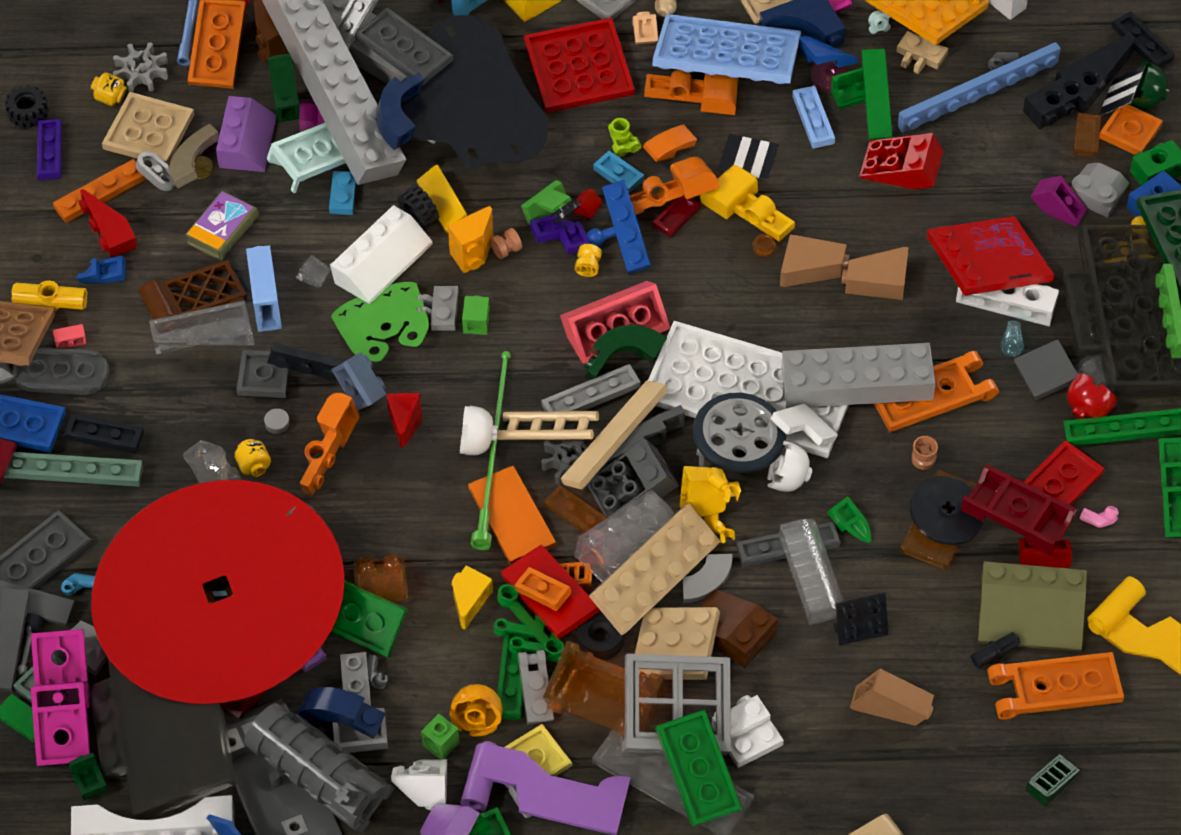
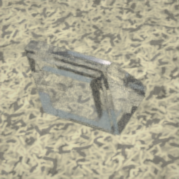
(313, 272)

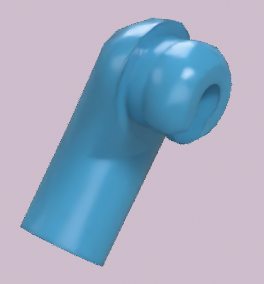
(77, 582)

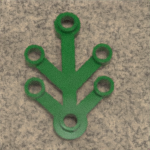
(529, 628)

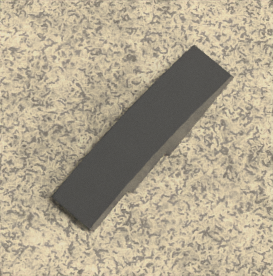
(652, 430)

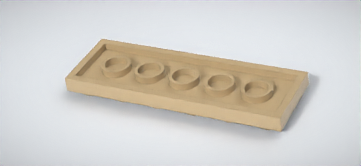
(654, 569)

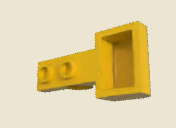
(738, 197)

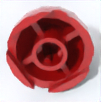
(1089, 399)

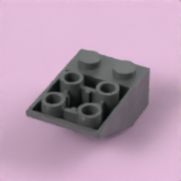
(631, 477)

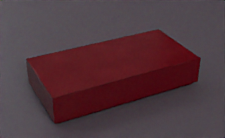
(676, 215)

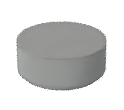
(276, 421)

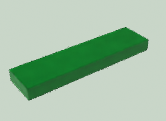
(876, 94)
(510, 681)

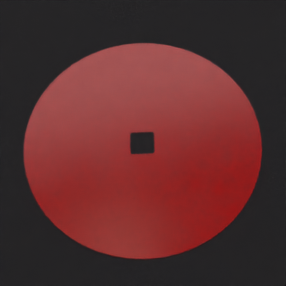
(154, 605)

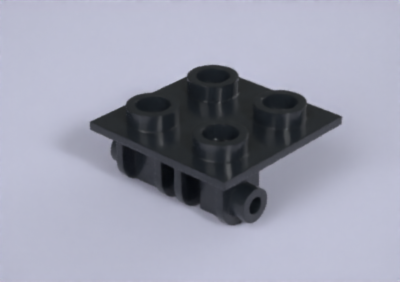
(861, 618)

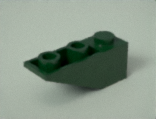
(283, 87)

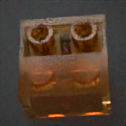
(382, 576)

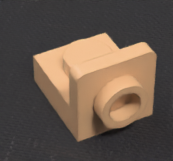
(645, 28)

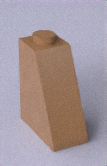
(812, 261)
(877, 274)
(892, 699)

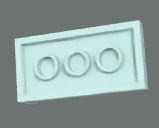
(306, 154)

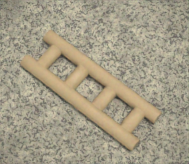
(558, 431)

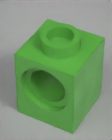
(476, 315)
(440, 737)

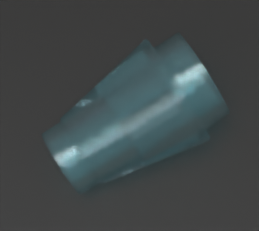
(1012, 339)

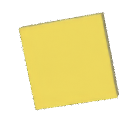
(543, 750)

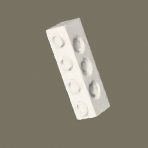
(1017, 302)

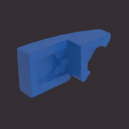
(104, 271)

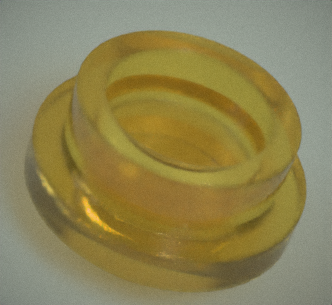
(203, 166)

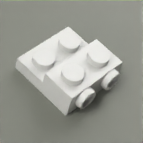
(751, 731)

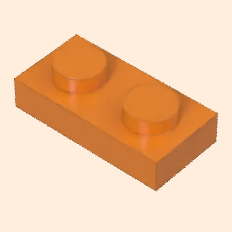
(543, 588)

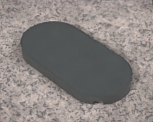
(63, 372)

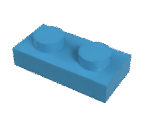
(616, 169)
(342, 193)

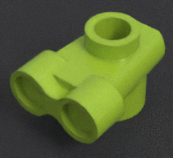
(622, 138)

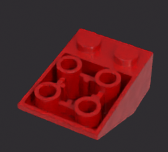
(903, 161)

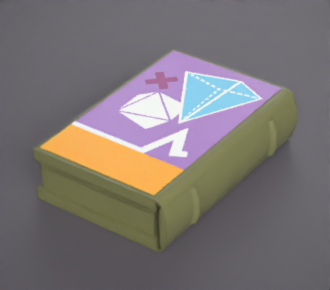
(221, 225)

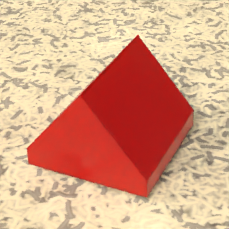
(589, 203)

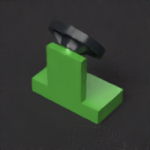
(549, 201)

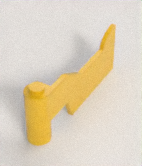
(1129, 635)

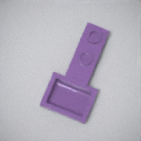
(449, 820)

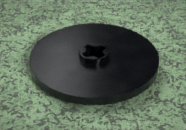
(933, 520)

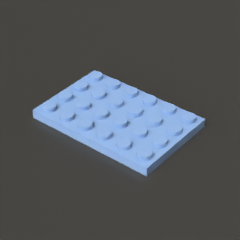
(727, 49)

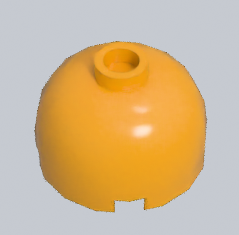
(476, 710)

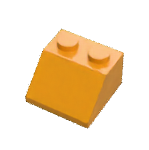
(471, 239)

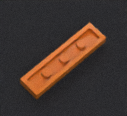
(102, 188)

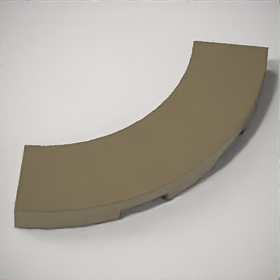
(183, 163)

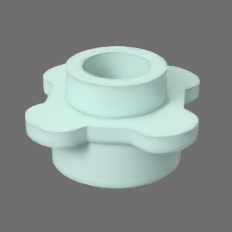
(875, 18)

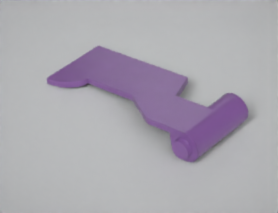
(544, 794)

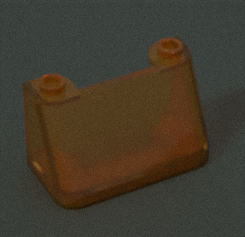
(597, 690)

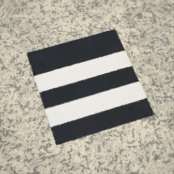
(1121, 91)
(749, 154)

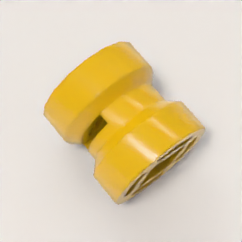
(588, 260)

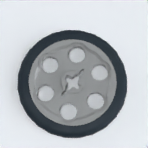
(721, 456)

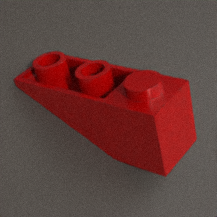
(112, 227)

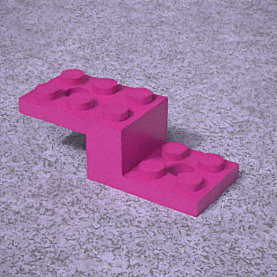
(60, 696)

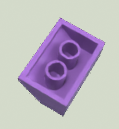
(245, 135)

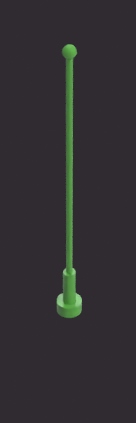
(481, 538)

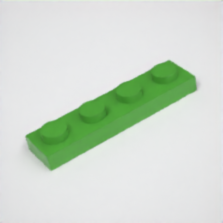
(1171, 307)

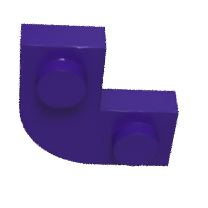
(571, 234)

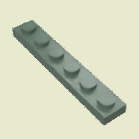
(75, 469)

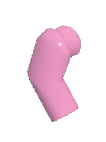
(1102, 519)

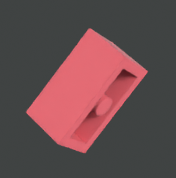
(70, 336)

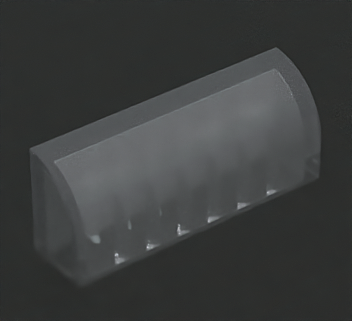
(811, 569)

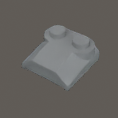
(1099, 188)

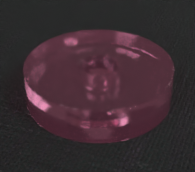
(821, 79)

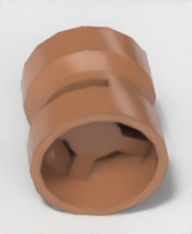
(506, 243)
(924, 452)

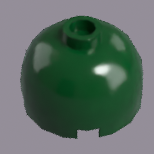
(1151, 87)

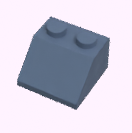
(359, 380)

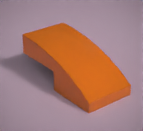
(669, 142)

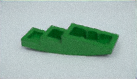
(1171, 484)

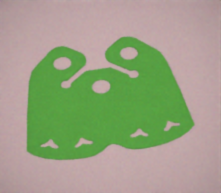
(384, 309)

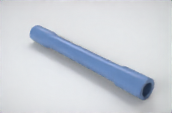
(186, 45)

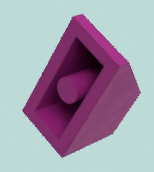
(1059, 200)

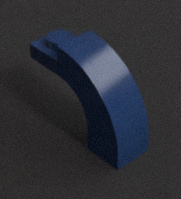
(390, 119)
(342, 707)

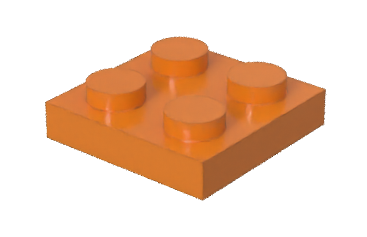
(1131, 129)

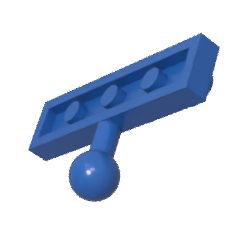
(624, 227)

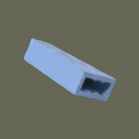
(263, 288)

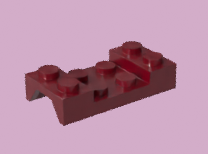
(1019, 508)

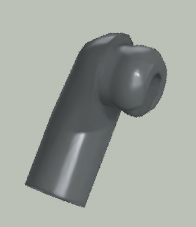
(1001, 59)
(376, 679)

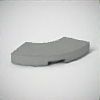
(708, 579)

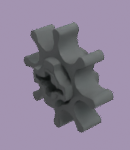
(564, 456)

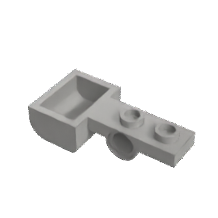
(356, 680)

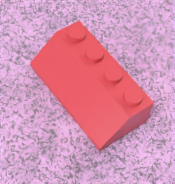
(631, 306)

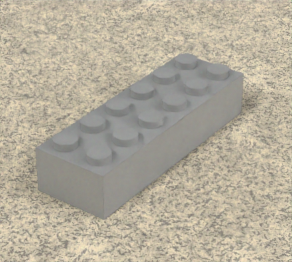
(858, 375)

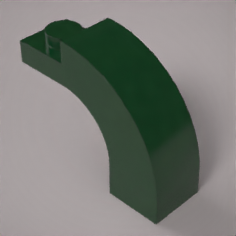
(630, 338)

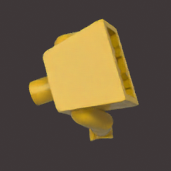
(707, 493)

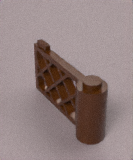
(163, 302)

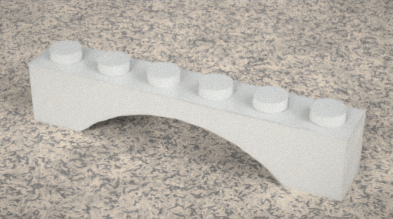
(193, 821)

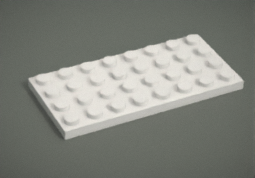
(706, 364)

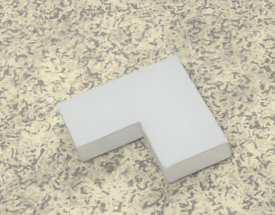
(803, 418)

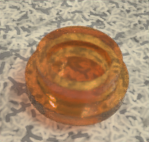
(764, 245)

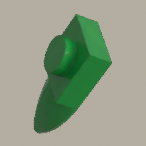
(849, 518)

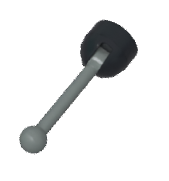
(32, 625)

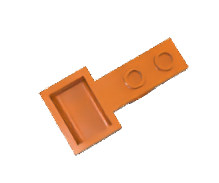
(715, 92)
(689, 180)
(337, 423)

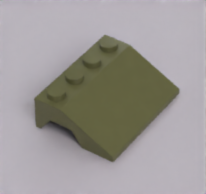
(1034, 602)

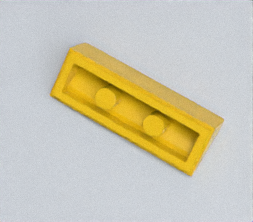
(443, 196)

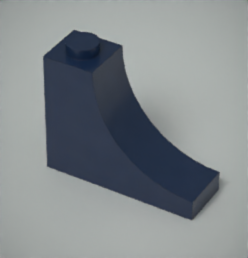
(810, 17)

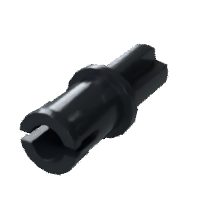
(995, 650)

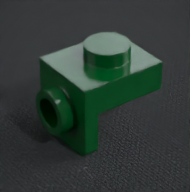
(87, 776)

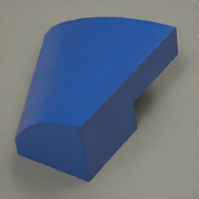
(821, 52)

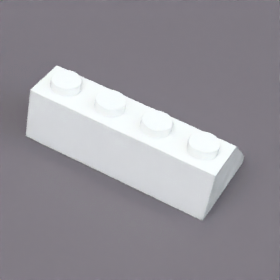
(380, 255)

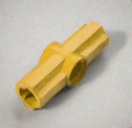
(49, 295)

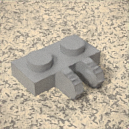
(444, 307)

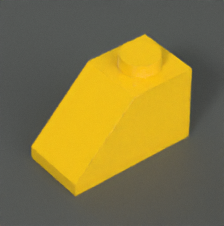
(470, 593)

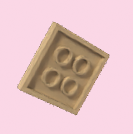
(148, 126)
(678, 634)

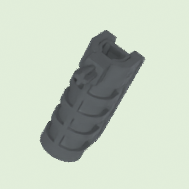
(318, 765)

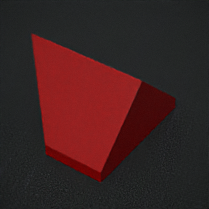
(405, 414)

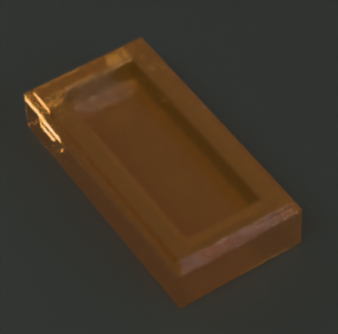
(1087, 134)

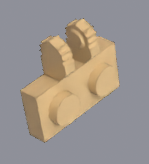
(922, 51)

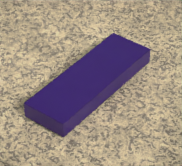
(49, 149)

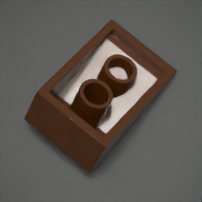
(267, 36)
(741, 628)

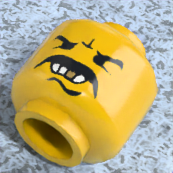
(108, 89)
(252, 457)

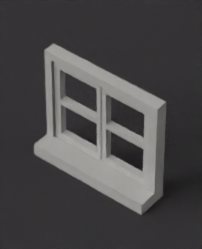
(649, 742)

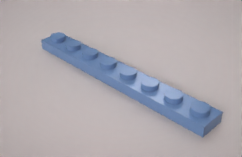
(978, 87)

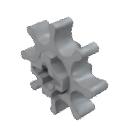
(141, 67)

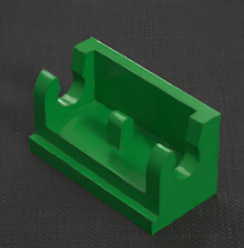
(848, 88)

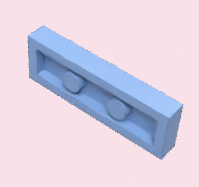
(813, 117)

